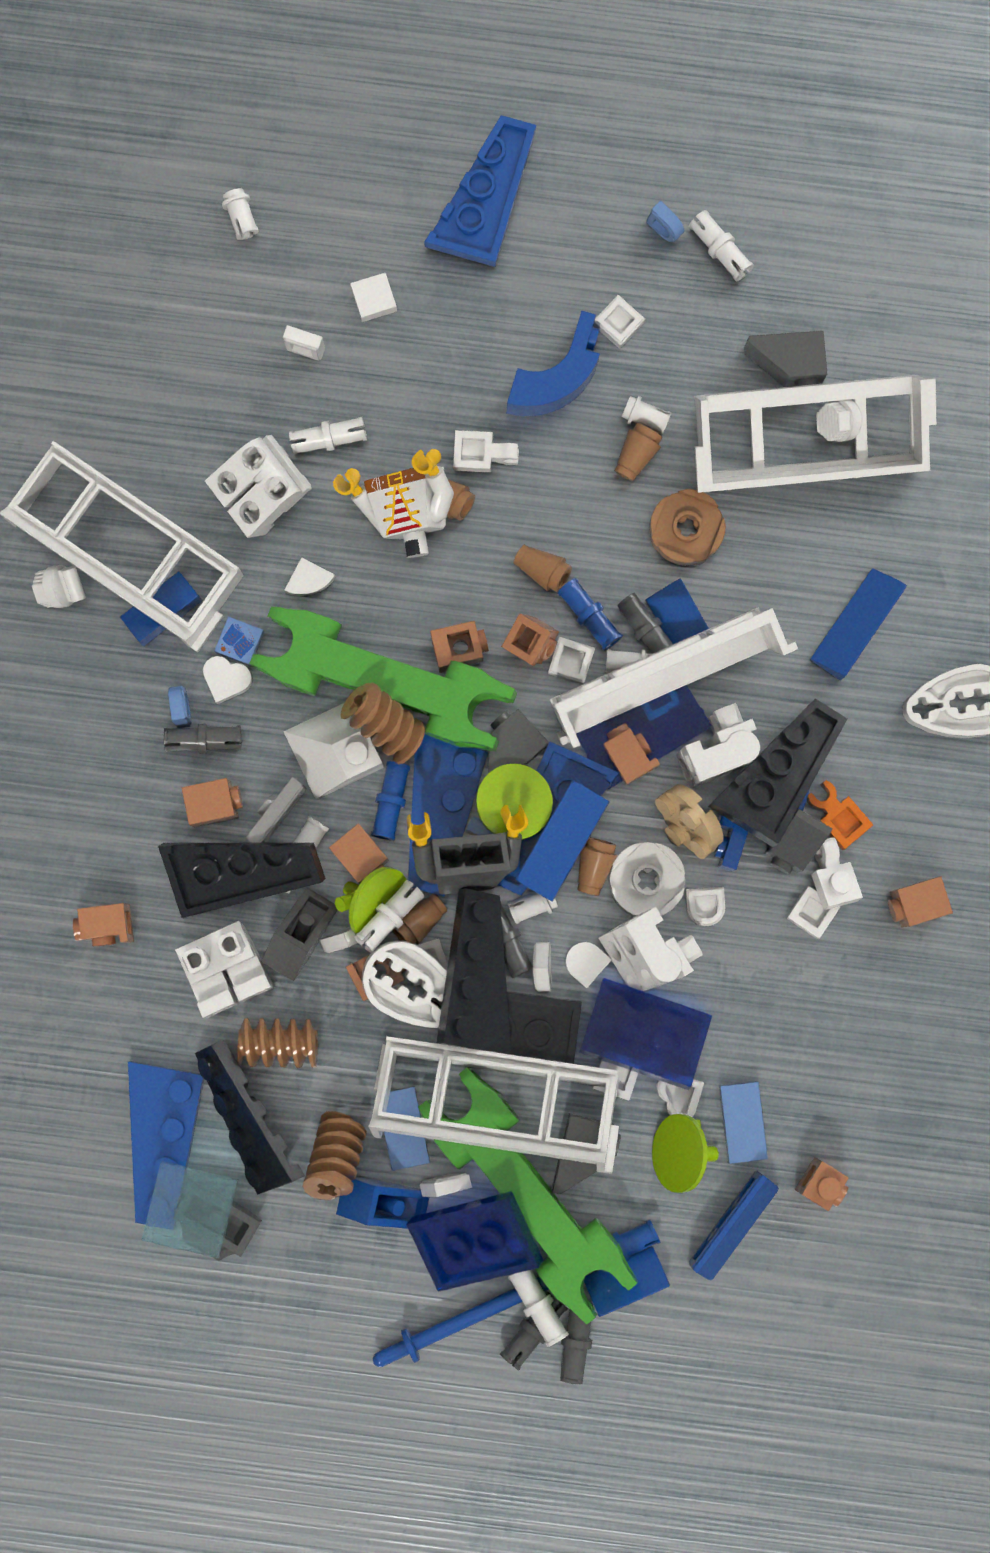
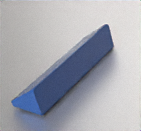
(858, 623)
(562, 840)
(733, 1226)

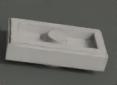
(275, 811)

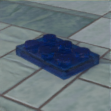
(645, 1034)
(475, 1241)

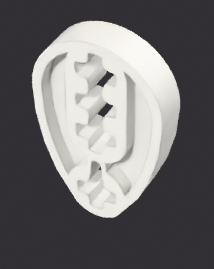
(940, 691)
(395, 1001)

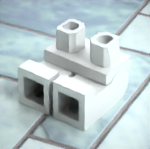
(259, 484)
(728, 750)
(644, 956)
(206, 966)

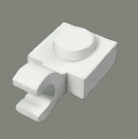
(476, 451)
(834, 881)

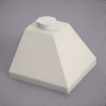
(332, 752)

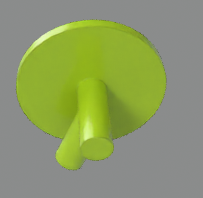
(514, 786)
(365, 898)
(681, 1153)

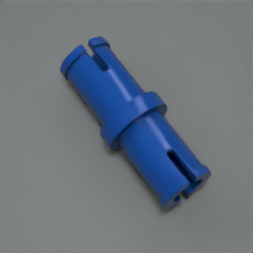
(590, 614)
(390, 801)

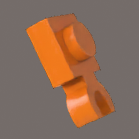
(843, 817)

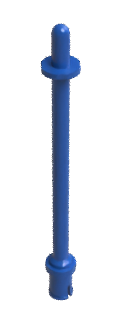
(630, 1242)

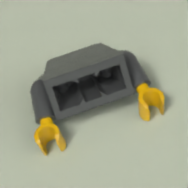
(467, 861)

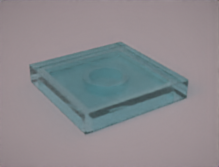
(190, 1209)

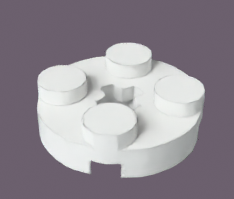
(647, 857)

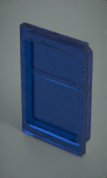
(662, 722)

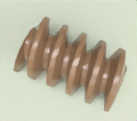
(384, 721)
(277, 1042)
(334, 1156)

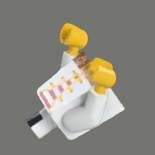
(403, 502)

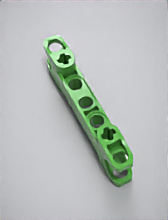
(446, 700)
(569, 1248)

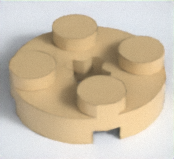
(688, 821)

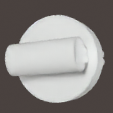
(839, 420)
(58, 586)

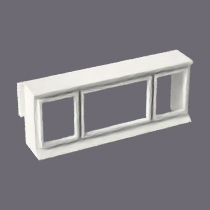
(921, 415)
(206, 617)
(668, 671)
(542, 1144)

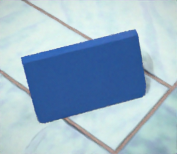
(173, 594)
(677, 612)
(610, 1295)

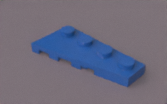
(482, 206)
(559, 768)
(445, 789)
(162, 1124)

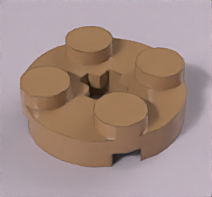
(706, 518)

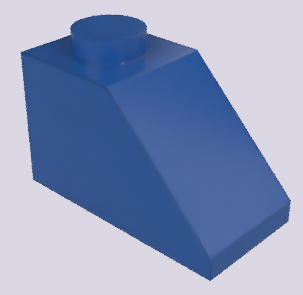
(382, 1203)

